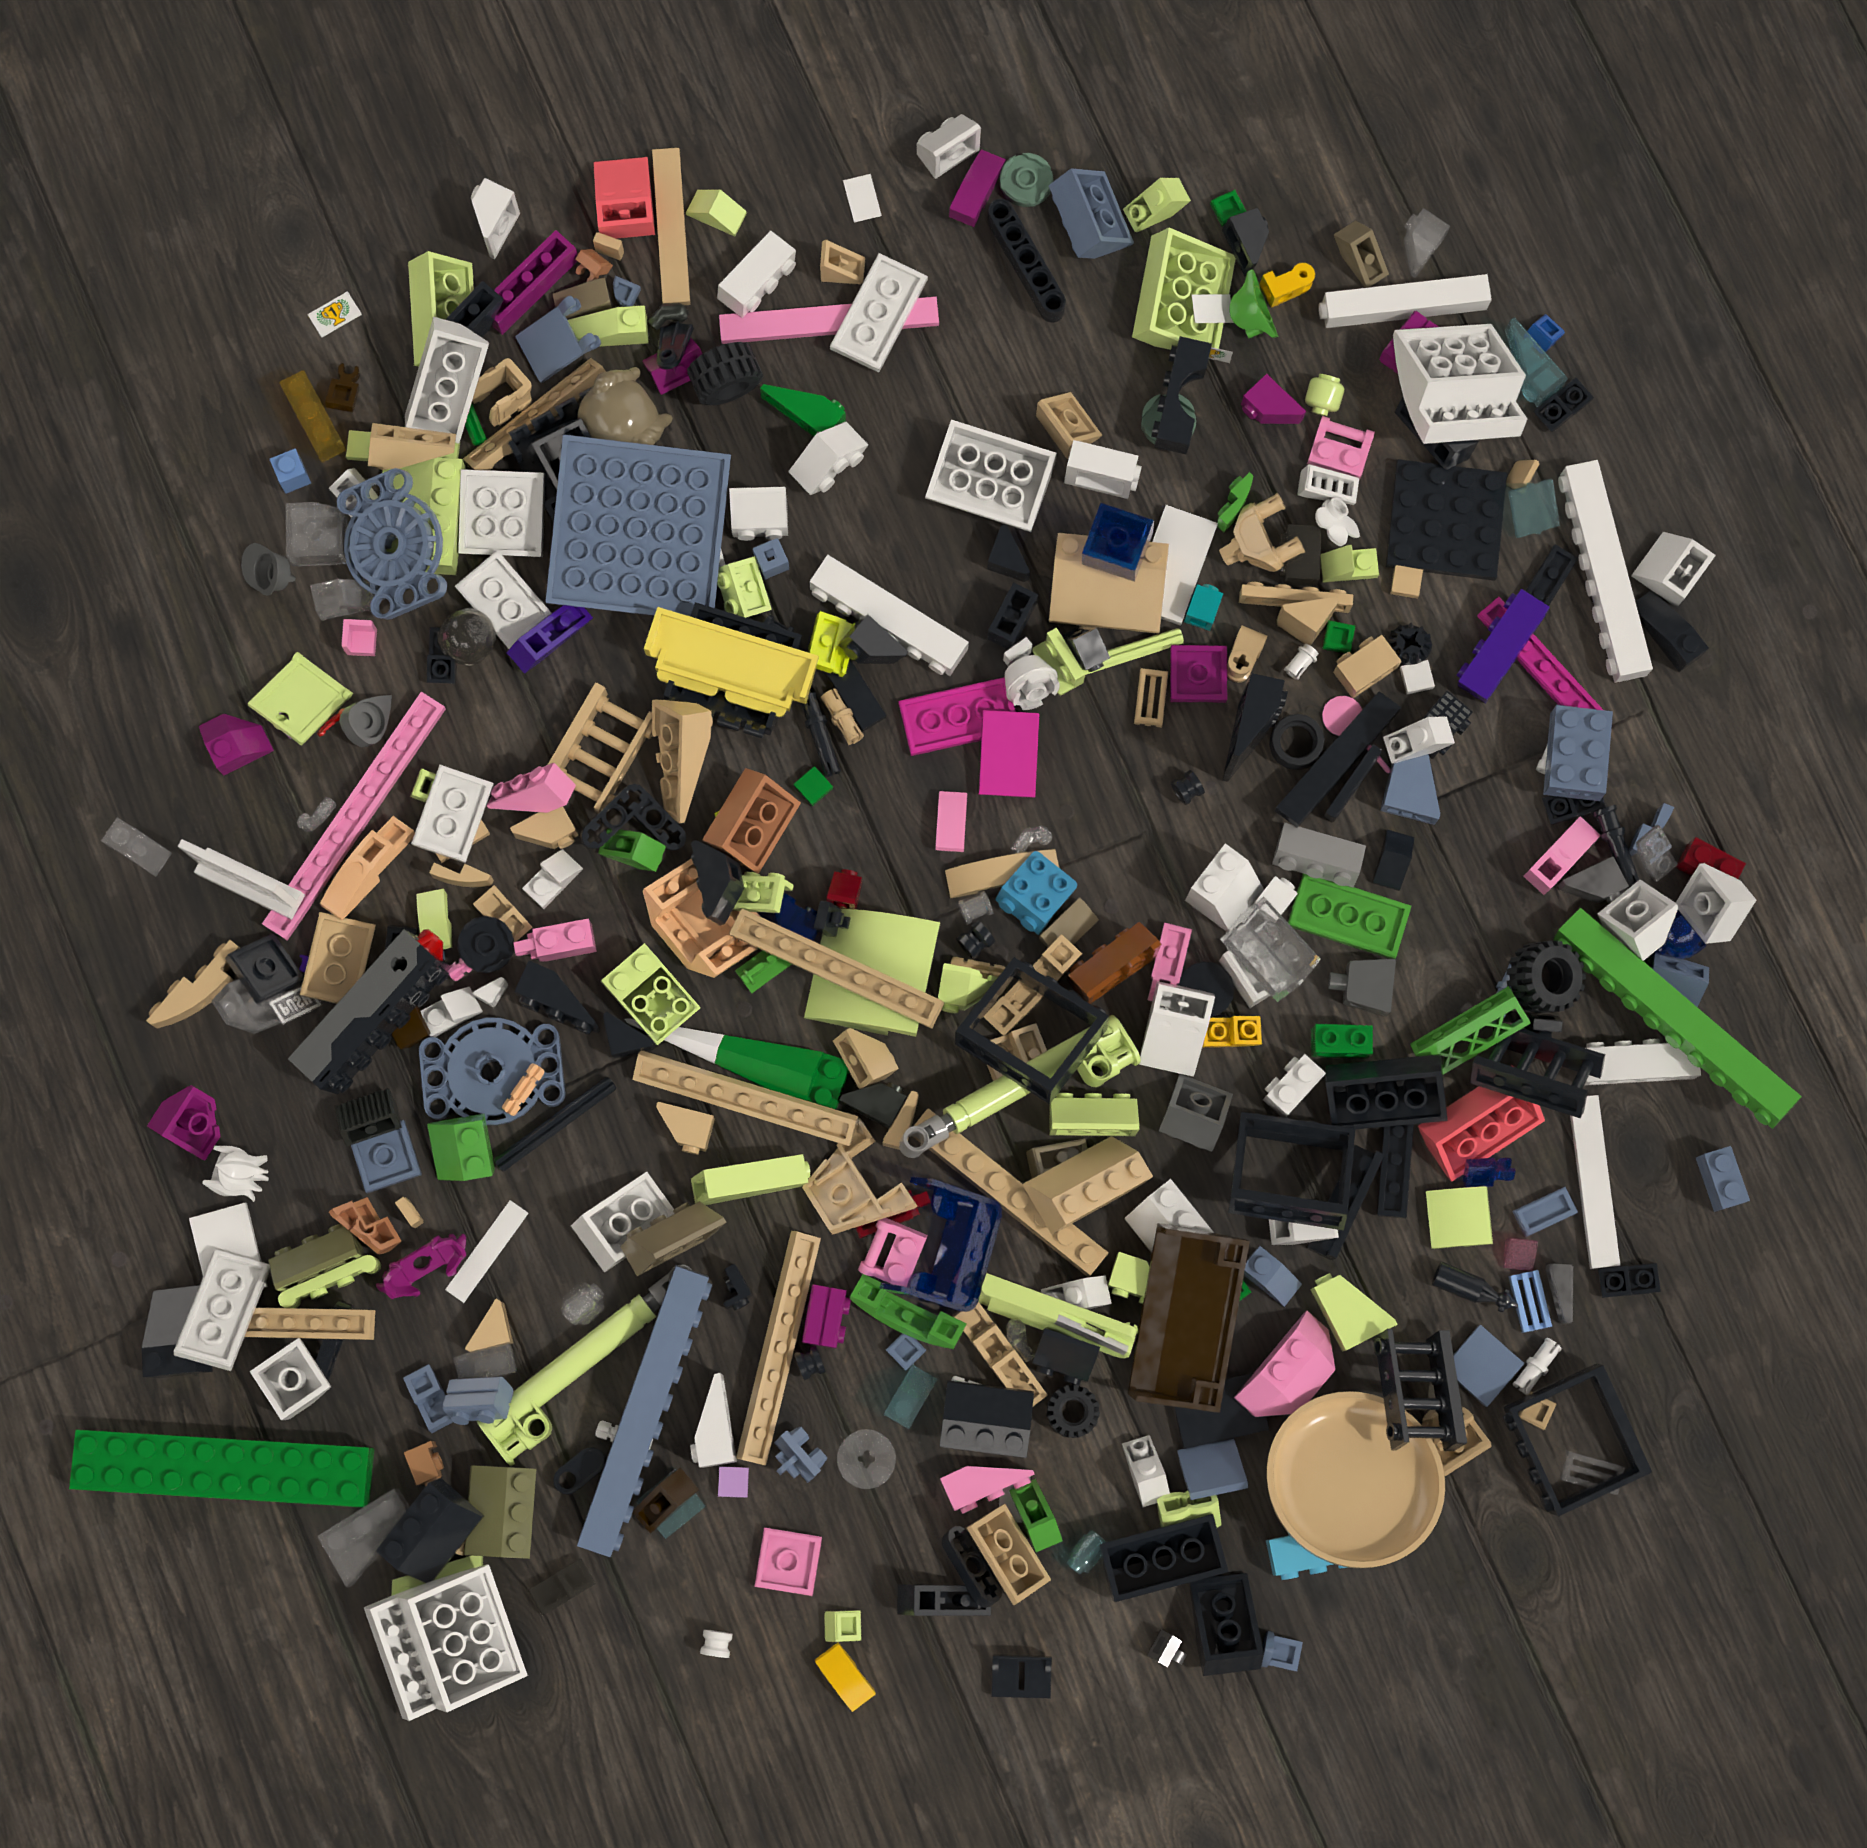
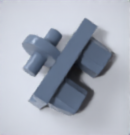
(795, 1458)

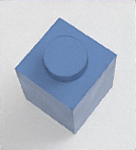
(290, 471)

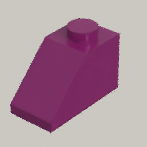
(1271, 404)

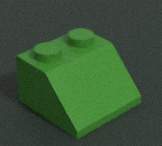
(461, 1148)

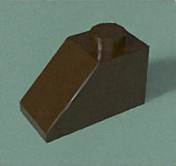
(665, 1500)

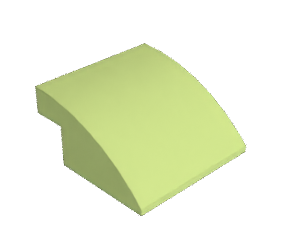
(884, 942)

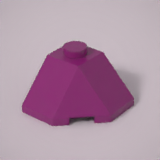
(234, 742)
(188, 1121)

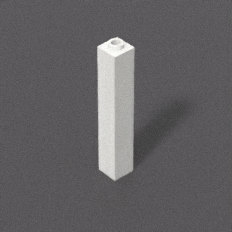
(1401, 300)

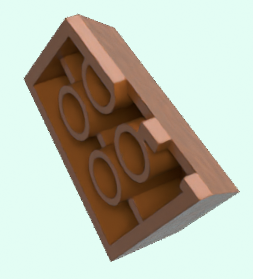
(1114, 963)

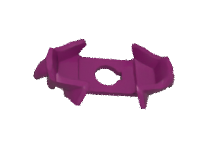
(402, 1273)

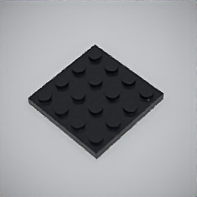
(1446, 519)

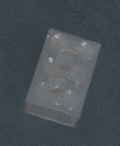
(1270, 949)

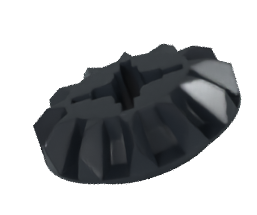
(1411, 655)

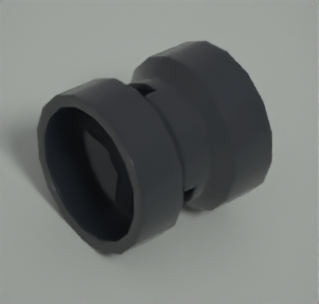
(970, 941)

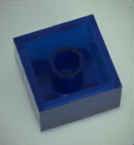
(1117, 542)

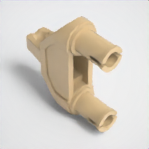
(1252, 540)

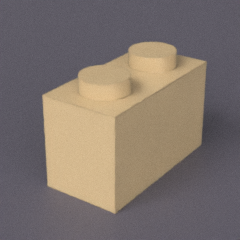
(1366, 666)

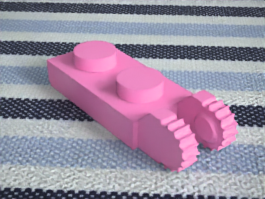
(1171, 956)

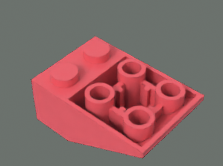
(624, 198)

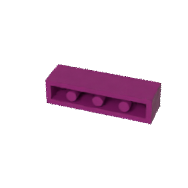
(533, 279)

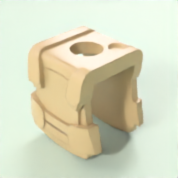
(492, 378)

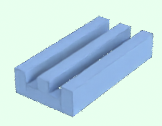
(1530, 1300)

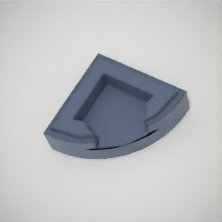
(625, 292)

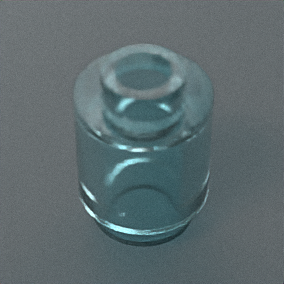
(1085, 1553)

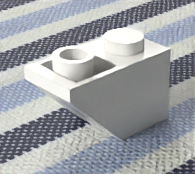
(1419, 739)
(1292, 1233)
(1084, 1293)
(1146, 1470)

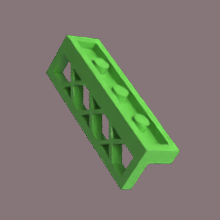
(1470, 1023)

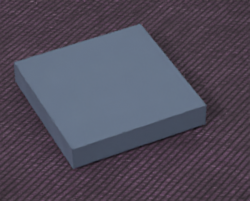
(386, 1159)
(1484, 1365)
(1212, 1469)

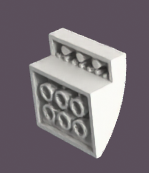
(1459, 383)
(445, 1642)

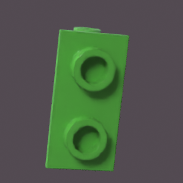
(761, 970)

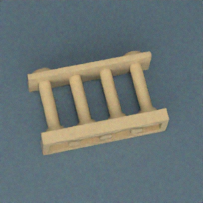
(584, 726)

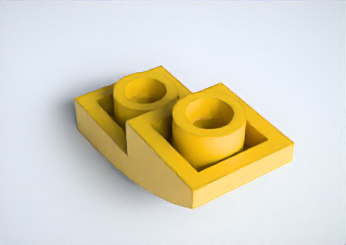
(1233, 1032)
(845, 1677)

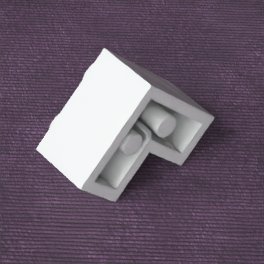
(827, 456)

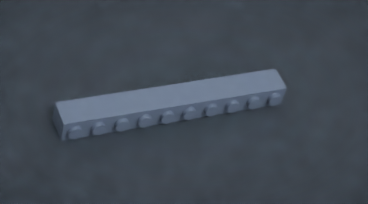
(642, 1411)

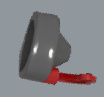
(363, 720)

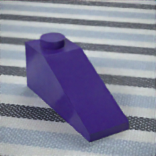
(548, 636)

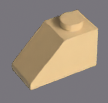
(547, 829)
(865, 1057)
(688, 1127)

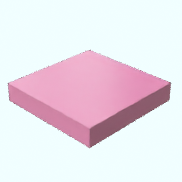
(788, 1561)

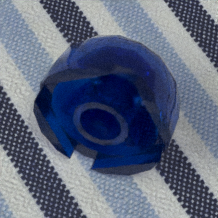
(1682, 940)

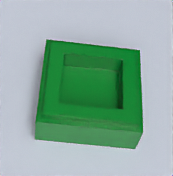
(1227, 206)
(1338, 637)
(813, 786)

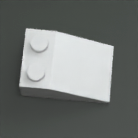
(606, 1224)
(714, 1433)

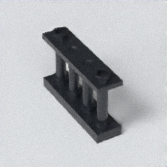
(1535, 1088)
(1445, 1384)

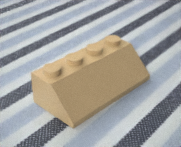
(1086, 1183)

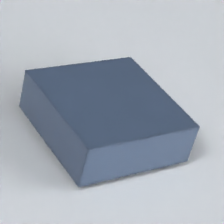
(906, 1350)

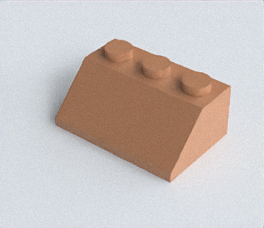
(752, 820)

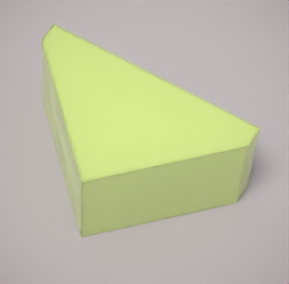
(717, 210)

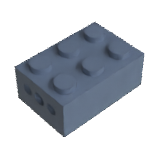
(1578, 753)

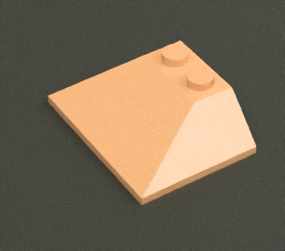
(678, 918)

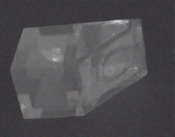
(340, 598)

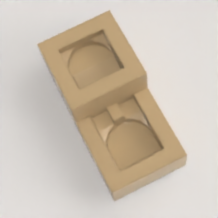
(467, 878)
(496, 905)

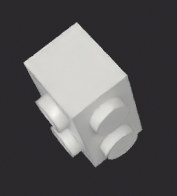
(1294, 1086)

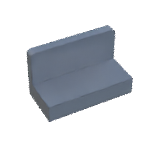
(1685, 976)

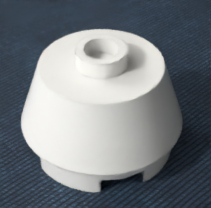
(1030, 681)

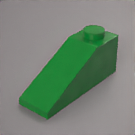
(807, 410)

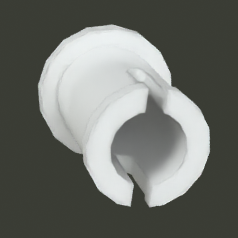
(1301, 661)

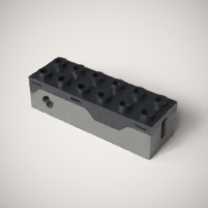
(372, 1011)

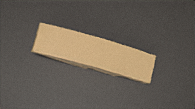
(998, 1352)

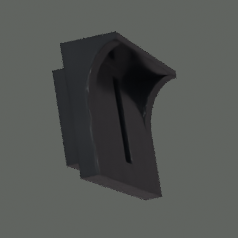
(1036, 1676)

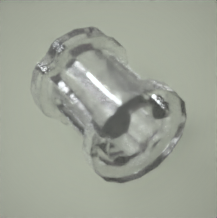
(975, 907)

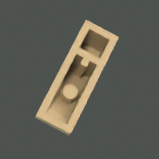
(404, 446)

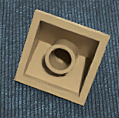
(1066, 421)
(1306, 618)

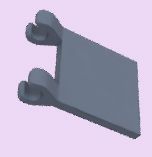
(552, 343)

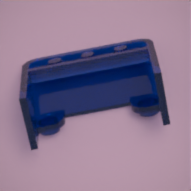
(962, 1251)

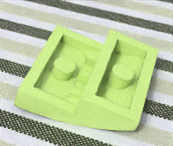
(1459, 1217)

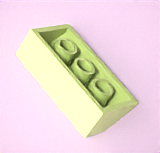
(436, 290)

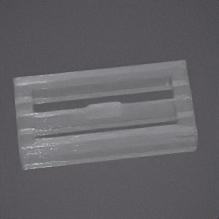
(1568, 1466)

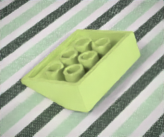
(1173, 273)
(439, 487)

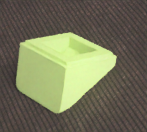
(842, 1626)

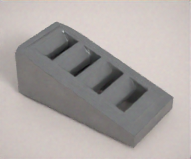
(1561, 1285)

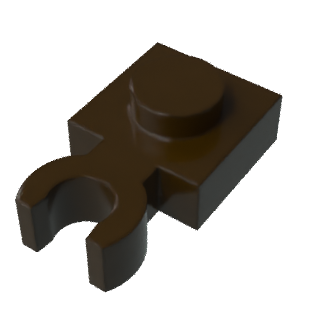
(343, 392)

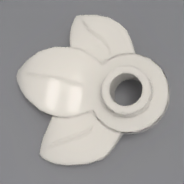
(1335, 519)

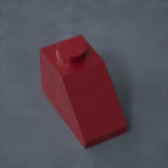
(845, 889)

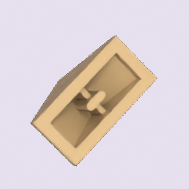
(841, 264)
(493, 1329)

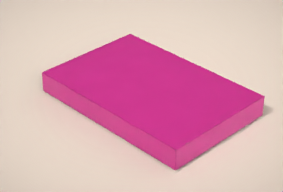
(1009, 754)

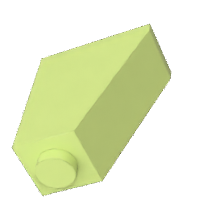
(1349, 1312)

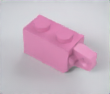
(558, 941)

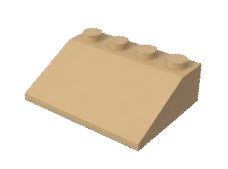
(1103, 599)

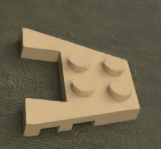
(843, 1194)

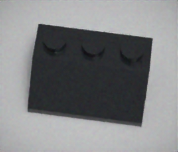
(987, 1419)
(430, 1532)

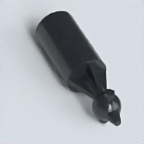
(1470, 1287)

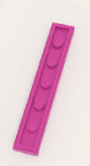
(1544, 666)

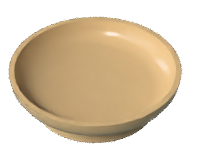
(1345, 1487)

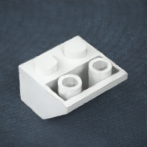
(1673, 567)

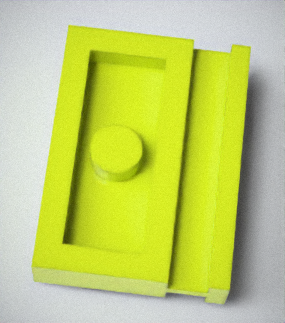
(824, 643)

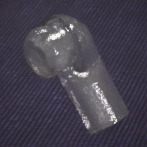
(321, 813)

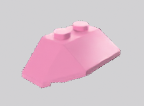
(1290, 1371)

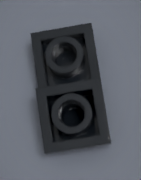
(1563, 405)
(439, 666)
(1565, 809)
(1629, 1280)

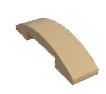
(988, 873)
(1020, 997)

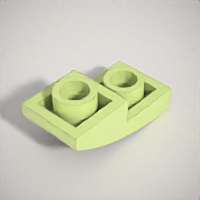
(433, 915)

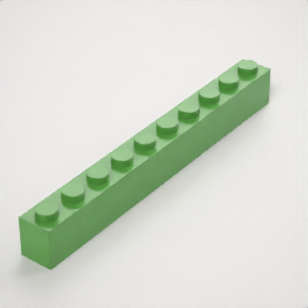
(1678, 1020)

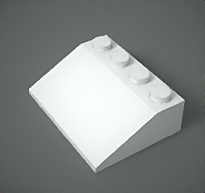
(991, 475)

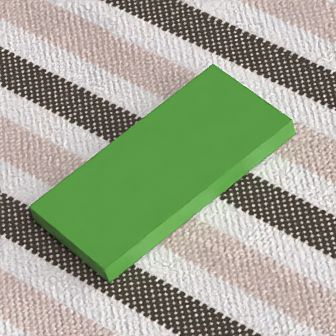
(1349, 916)

